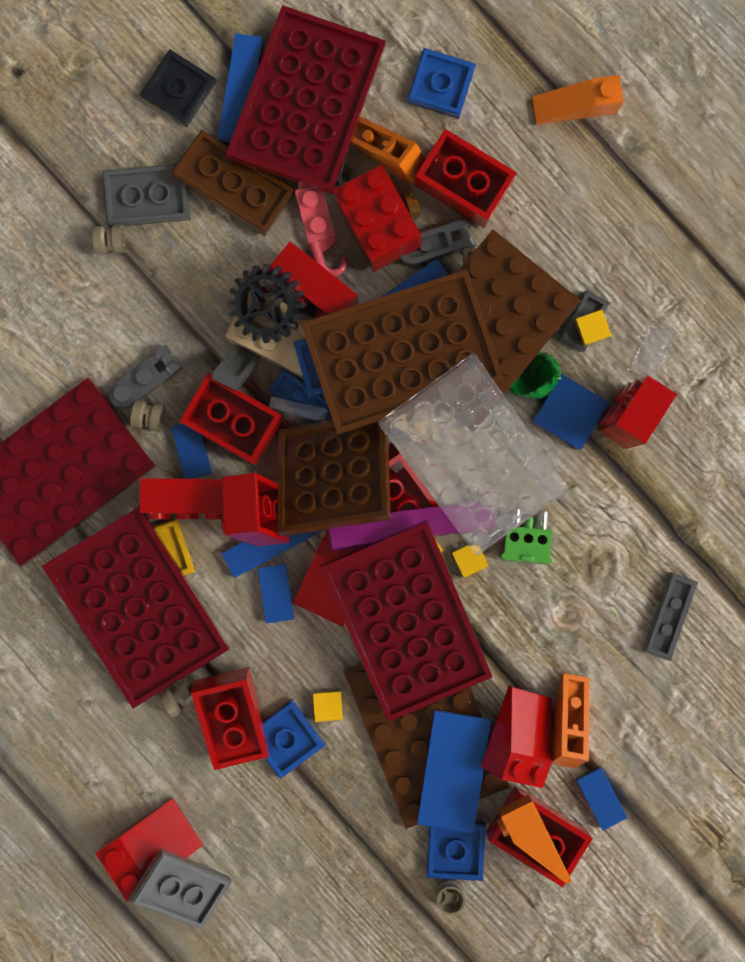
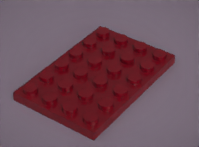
(306, 99)
(64, 470)
(136, 607)
(406, 620)

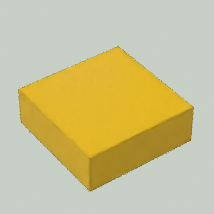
(593, 327)
(468, 561)
(328, 706)

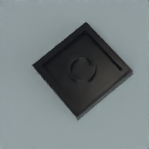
(178, 88)

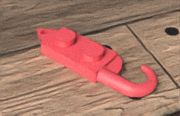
(318, 225)

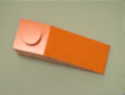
(579, 101)
(386, 148)
(571, 722)
(529, 833)

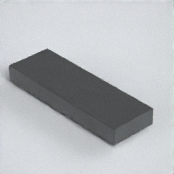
(670, 616)

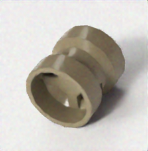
(109, 239)
(147, 416)
(178, 698)
(452, 901)

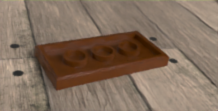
(236, 188)

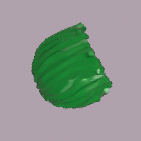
(538, 377)

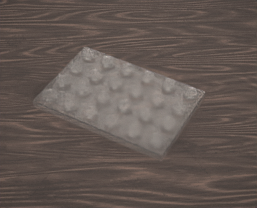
(474, 454)

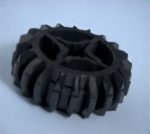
(273, 312)

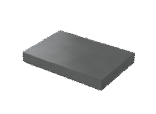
(145, 196)
(180, 889)

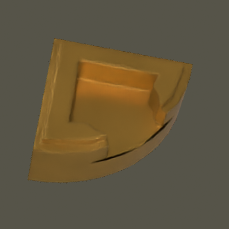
(412, 204)

